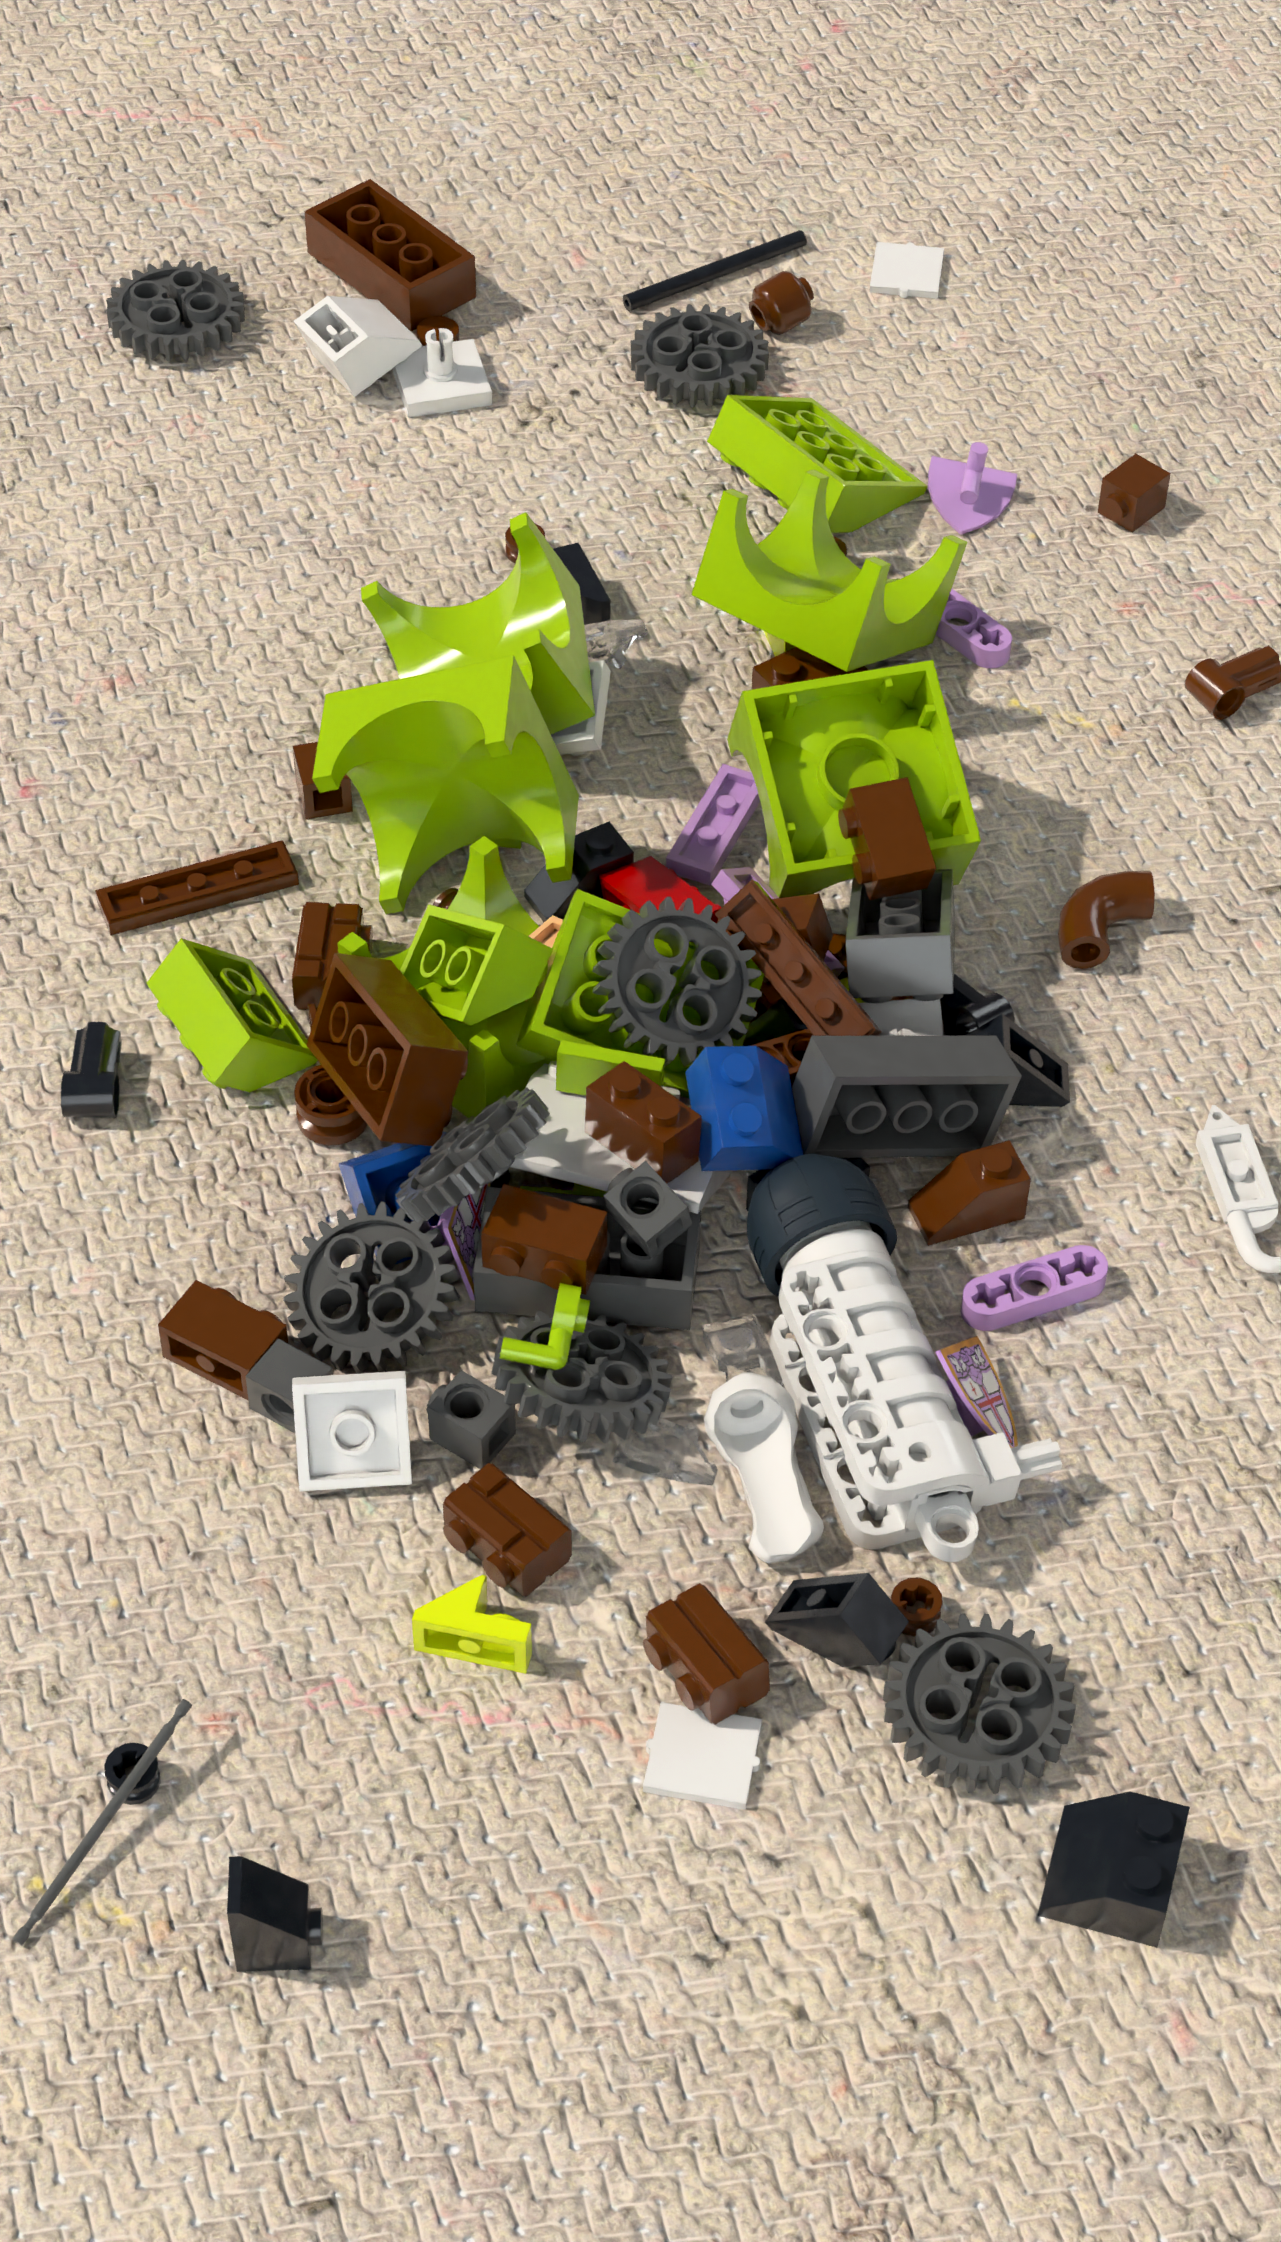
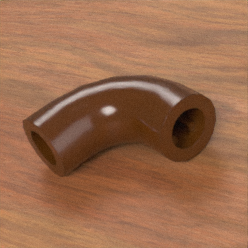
(1095, 907)

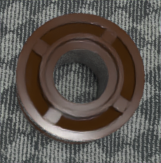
(324, 1110)

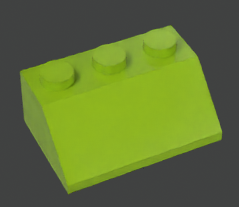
(472, 965)
(228, 1017)

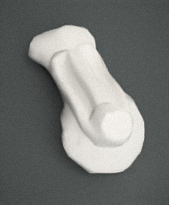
(756, 1431)

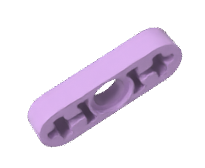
(981, 640)
(1020, 1306)

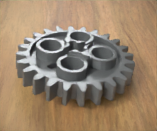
(153, 322)
(699, 355)
(635, 961)
(472, 1155)
(325, 1287)
(602, 1389)
(1031, 1720)

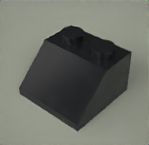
(1115, 1865)

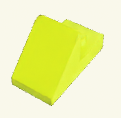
(461, 1630)

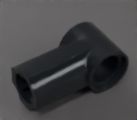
(969, 1009)
(92, 1083)

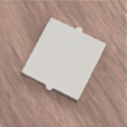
(906, 270)
(700, 1758)

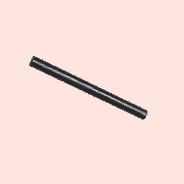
(714, 270)

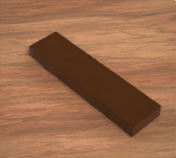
(196, 887)
(794, 966)

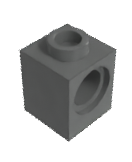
(654, 1229)
(271, 1381)
(472, 1439)

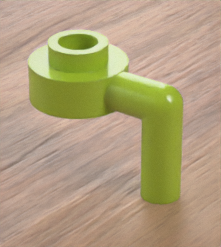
(568, 1316)

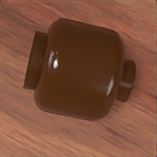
(781, 302)

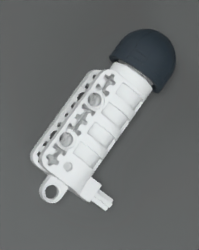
(828, 1260)

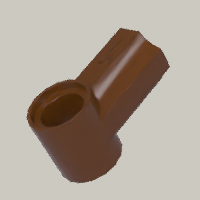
(1226, 685)

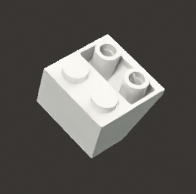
(356, 339)

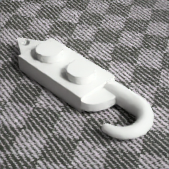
(1239, 1185)

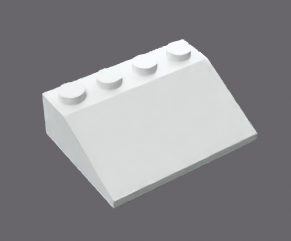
(573, 1156)

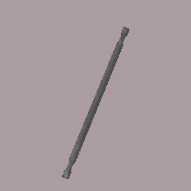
(101, 1823)

